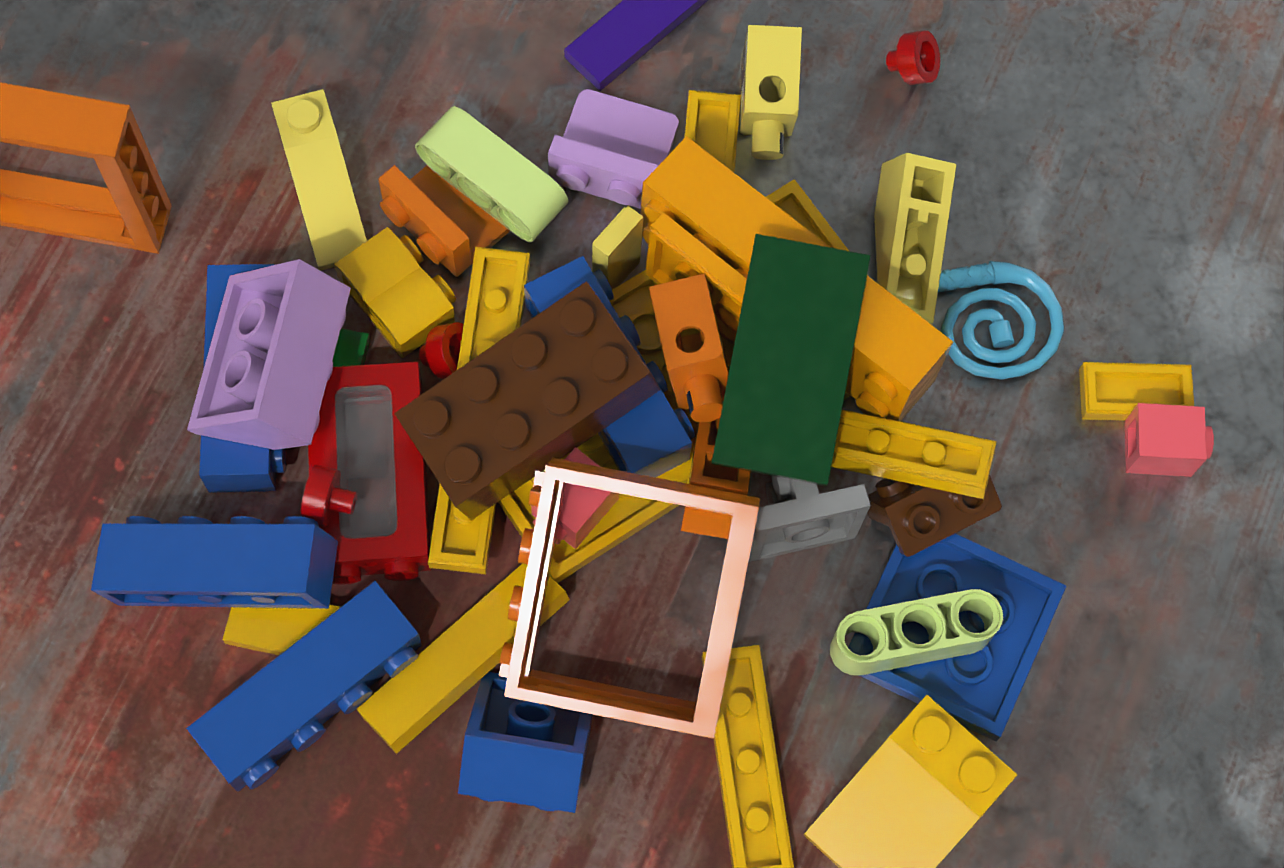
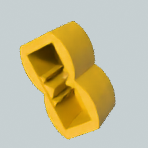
(396, 290)

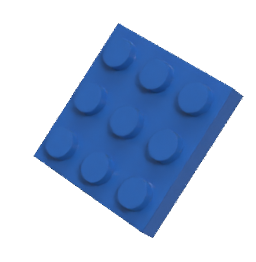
(978, 686)

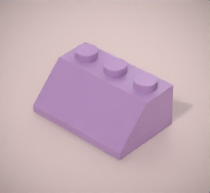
(270, 356)

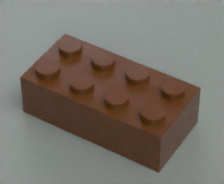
(527, 401)

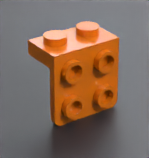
(438, 217)

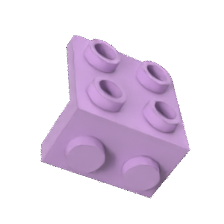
(611, 147)

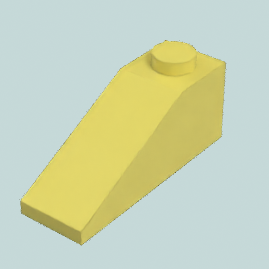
(320, 176)
(913, 228)

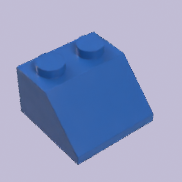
(523, 750)

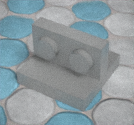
(804, 518)

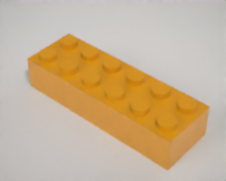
(894, 347)

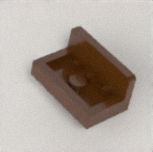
(927, 515)

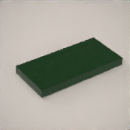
(791, 359)

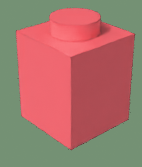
(1167, 440)
(581, 507)

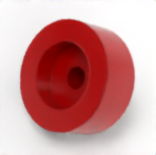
(915, 58)
(442, 349)
(325, 496)

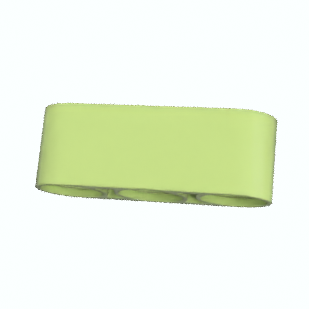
(492, 174)
(935, 613)

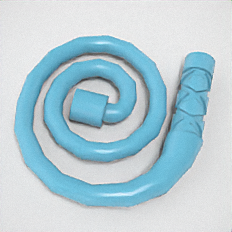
(999, 329)

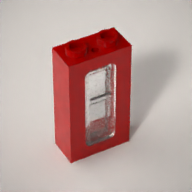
(380, 463)

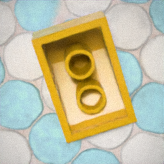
(912, 796)

